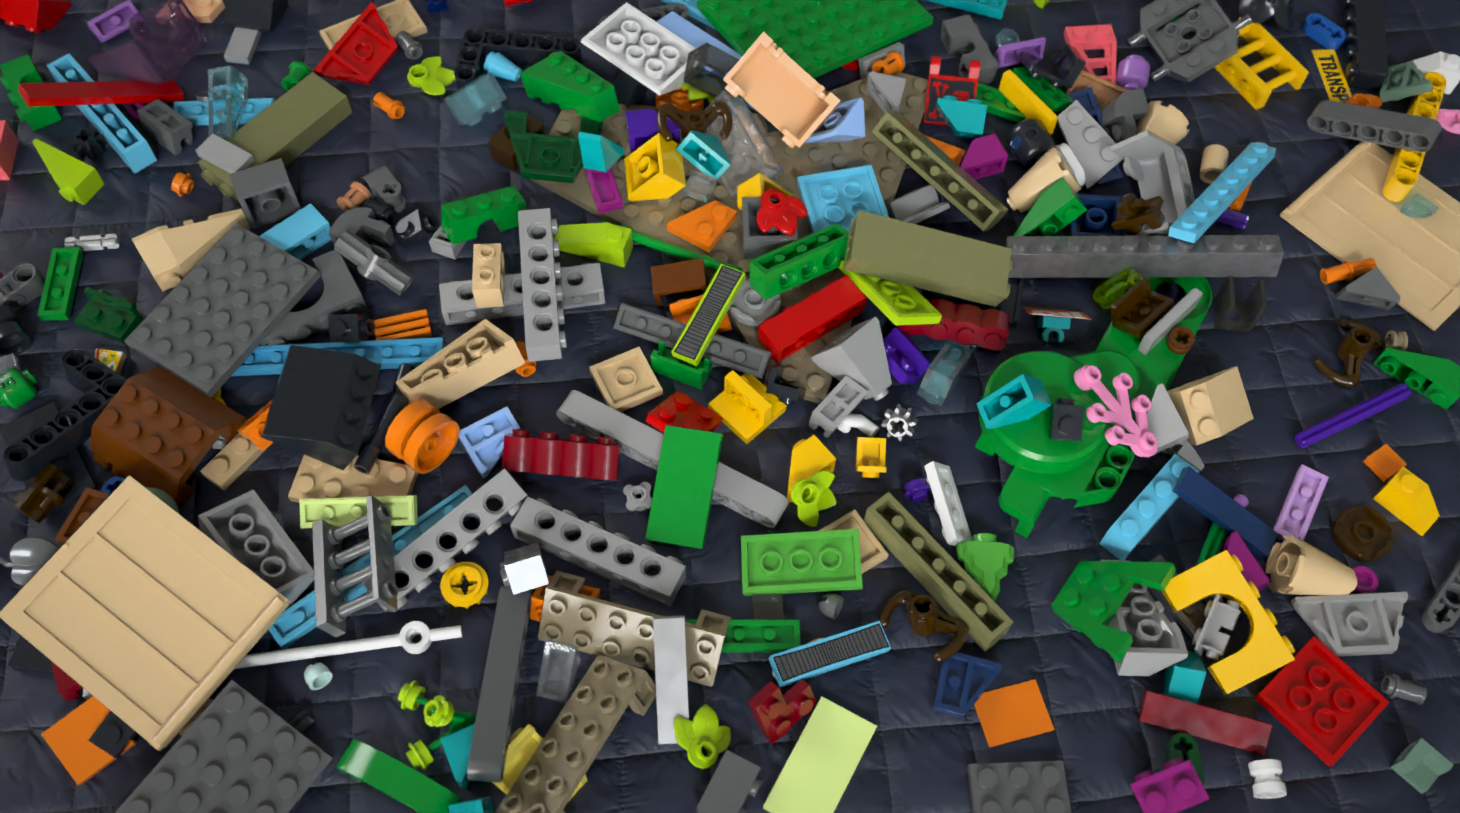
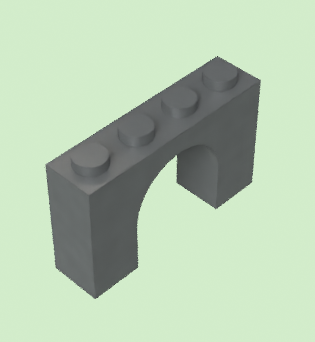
(338, 298)

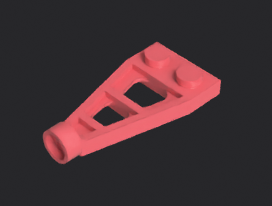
(1095, 38)

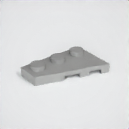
(1088, 143)

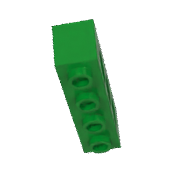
(798, 261)

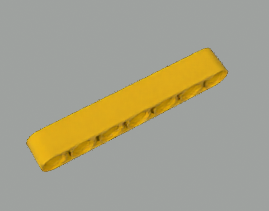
(1407, 163)

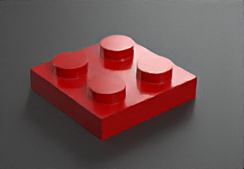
(683, 412)

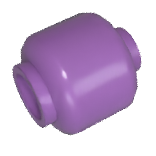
(1133, 73)

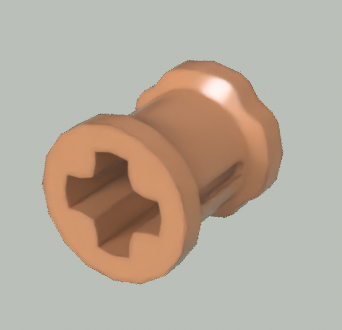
(354, 197)

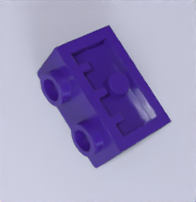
(904, 358)

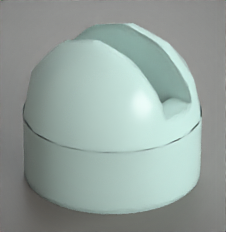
(317, 676)

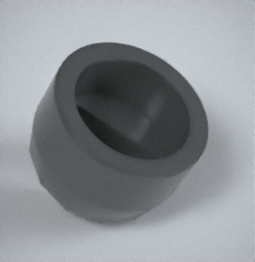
(831, 605)

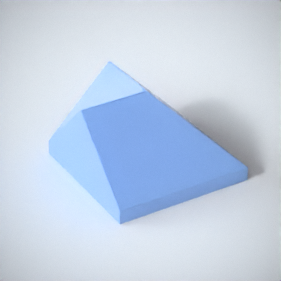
(843, 125)

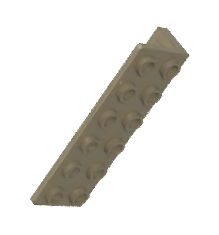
(623, 631)
(579, 736)

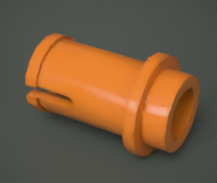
(392, 107)
(529, 367)

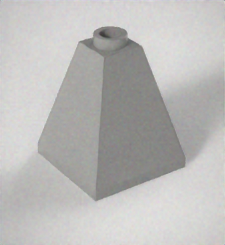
(859, 355)

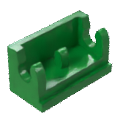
(677, 369)

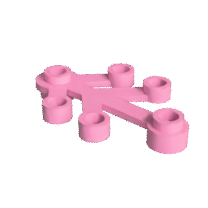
(1140, 438)

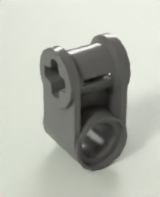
(385, 188)
(21, 286)

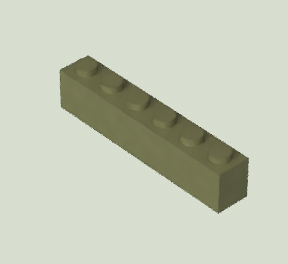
(939, 170)
(937, 571)

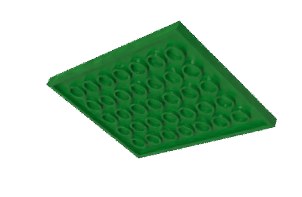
(816, 32)

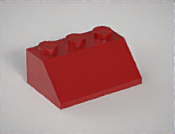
(33, 13)

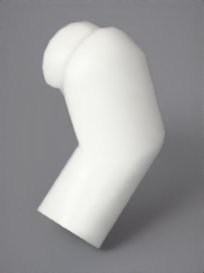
(860, 422)

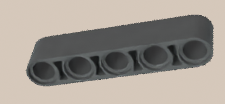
(1374, 125)

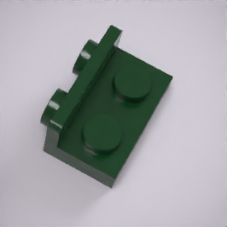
(108, 315)

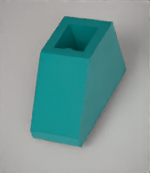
(963, 118)

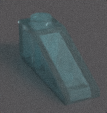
(226, 100)
(945, 372)

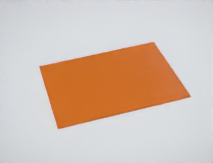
(1013, 713)

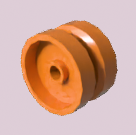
(422, 436)

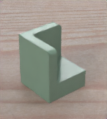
(1421, 765)

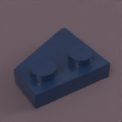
(962, 683)

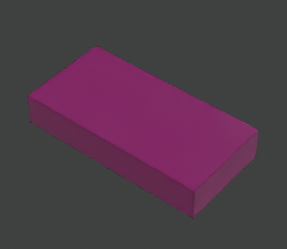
(604, 190)

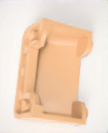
(781, 91)

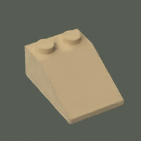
(1212, 405)

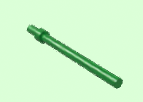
(675, 250)

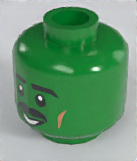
(17, 388)

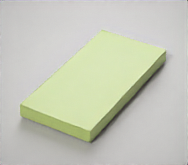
(821, 761)

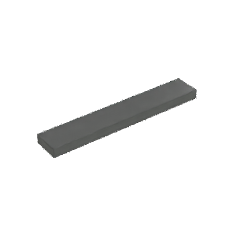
(720, 350)

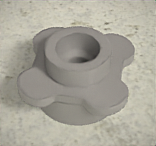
(638, 504)

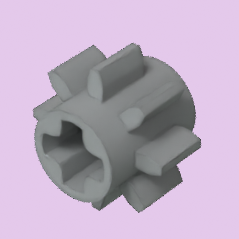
(895, 416)

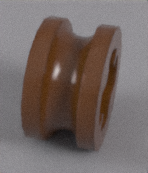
(1179, 348)

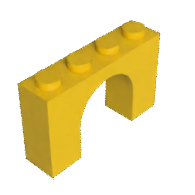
(1264, 647)

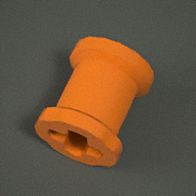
(888, 66)

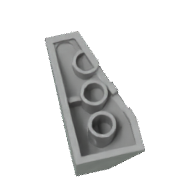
(1155, 639)

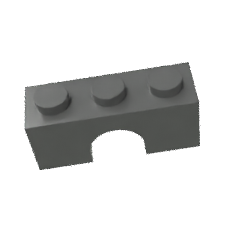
(963, 36)

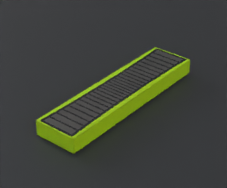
(708, 315)

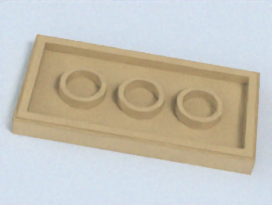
(397, 16)

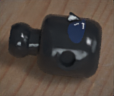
(1029, 141)

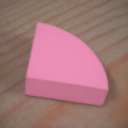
(1449, 120)

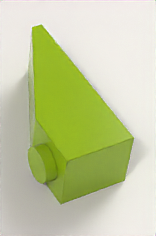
(75, 178)
(597, 241)

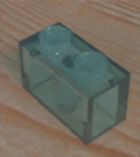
(475, 99)

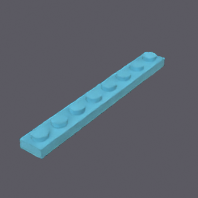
(1222, 192)

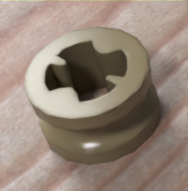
(1396, 341)

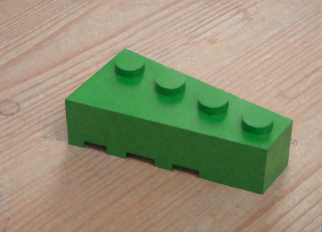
(571, 86)

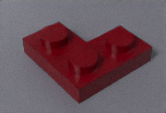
(779, 712)

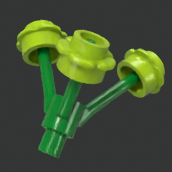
(437, 713)

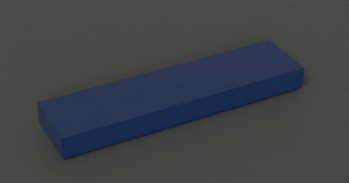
(1225, 511)

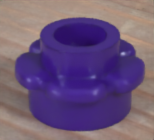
(916, 490)

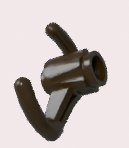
(693, 120)
(1352, 351)
(925, 619)

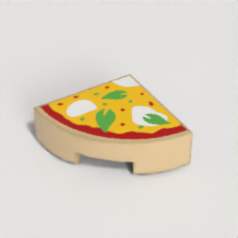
(112, 359)

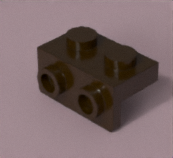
(1139, 309)

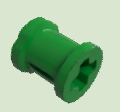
(297, 72)

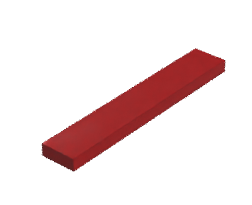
(98, 93)

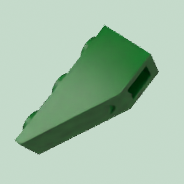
(1052, 211)
(1426, 374)

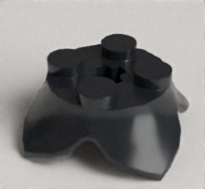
(1264, 9)

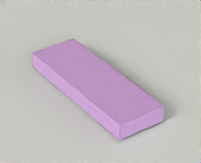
(1300, 503)

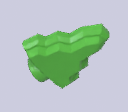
(986, 561)

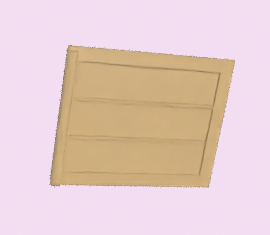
(1357, 222)
(144, 612)

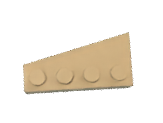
(462, 366)

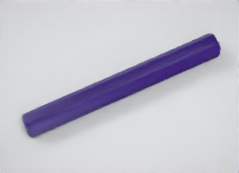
(1352, 415)

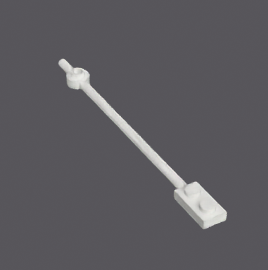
(403, 639)

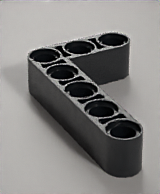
(518, 47)
(70, 425)

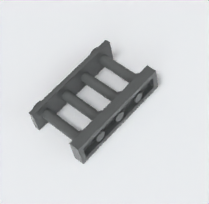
(330, 560)

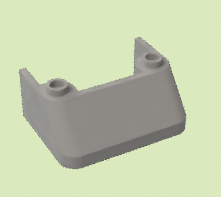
(1160, 172)

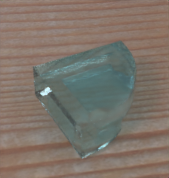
(1419, 207)

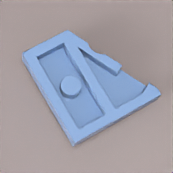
(486, 439)

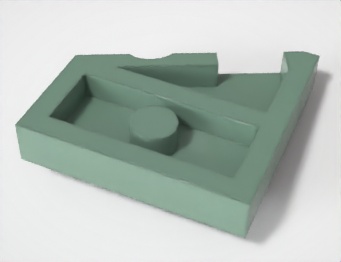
(1404, 81)

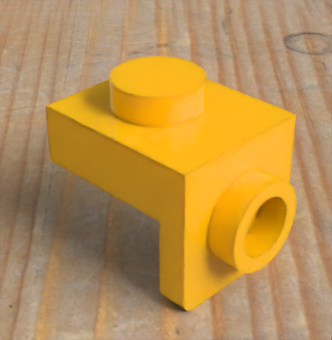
(870, 456)

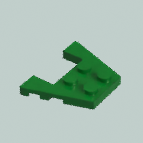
(1097, 592)

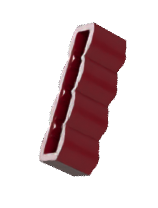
(965, 325)
(561, 456)

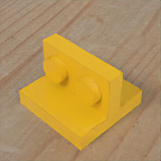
(746, 406)

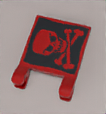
(942, 85)

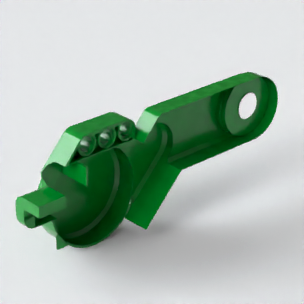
(1076, 468)

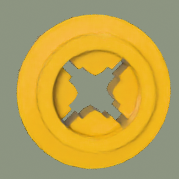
(453, 577)

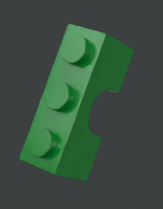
(24, 71)
(465, 216)

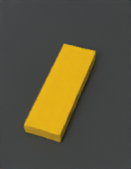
(1026, 101)

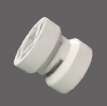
(1267, 780)

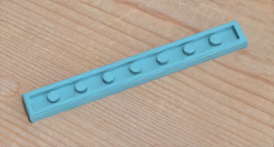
(301, 616)

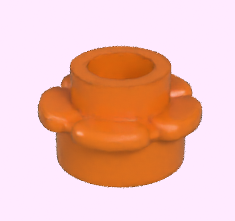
(182, 184)

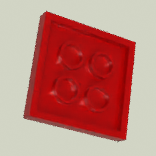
(1322, 701)

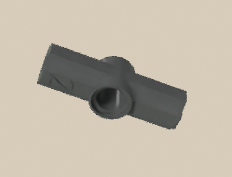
(373, 262)

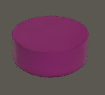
(1366, 580)

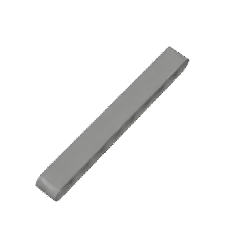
(645, 446)

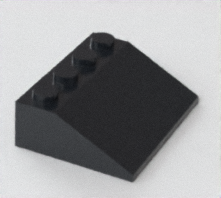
(322, 404)

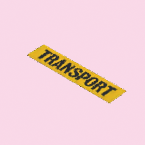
(1332, 75)

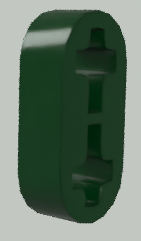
(1192, 753)

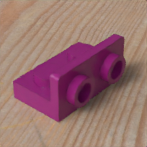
(1170, 789)

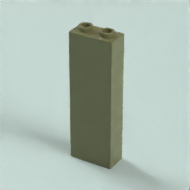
(285, 128)
(928, 259)

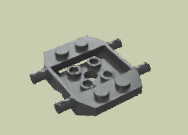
(1188, 58)

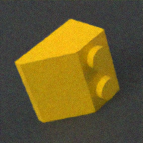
(654, 170)

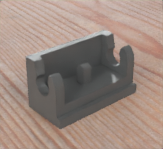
(165, 126)

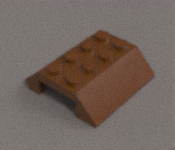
(160, 431)

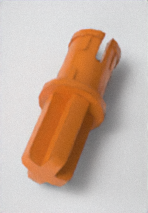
(1347, 271)

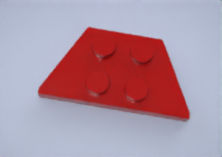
(360, 51)

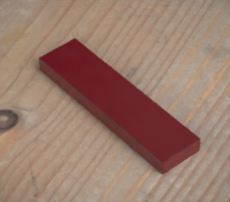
(1205, 722)

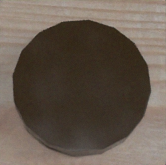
(1362, 533)

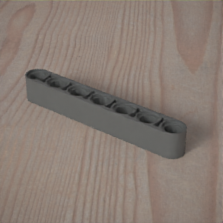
(499, 687)

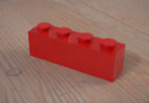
(811, 318)

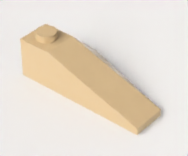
(177, 250)

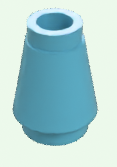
(502, 67)

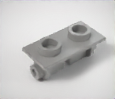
(1217, 616)

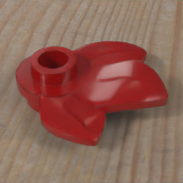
(780, 215)

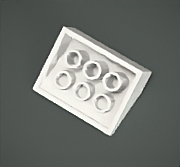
(641, 49)

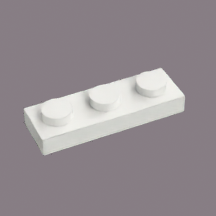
(947, 503)

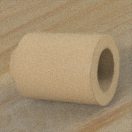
(1213, 162)

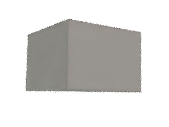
(886, 90)

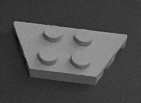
(1354, 621)

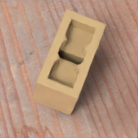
(488, 275)

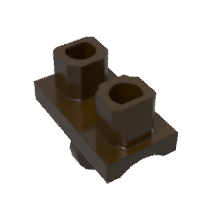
(1138, 211)
(43, 493)

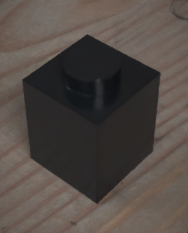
(628, 89)

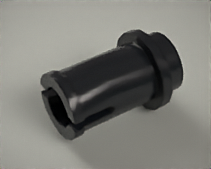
(380, 211)

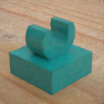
(1053, 324)

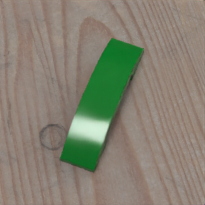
(395, 779)

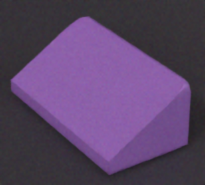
(113, 21)
(1010, 53)

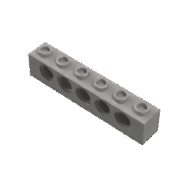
(459, 310)
(541, 344)
(500, 487)
(580, 552)

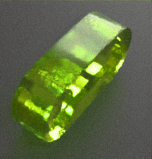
(1116, 287)

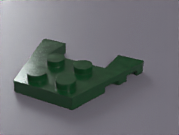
(547, 155)

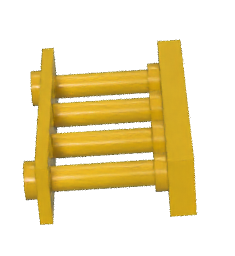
(1245, 78)

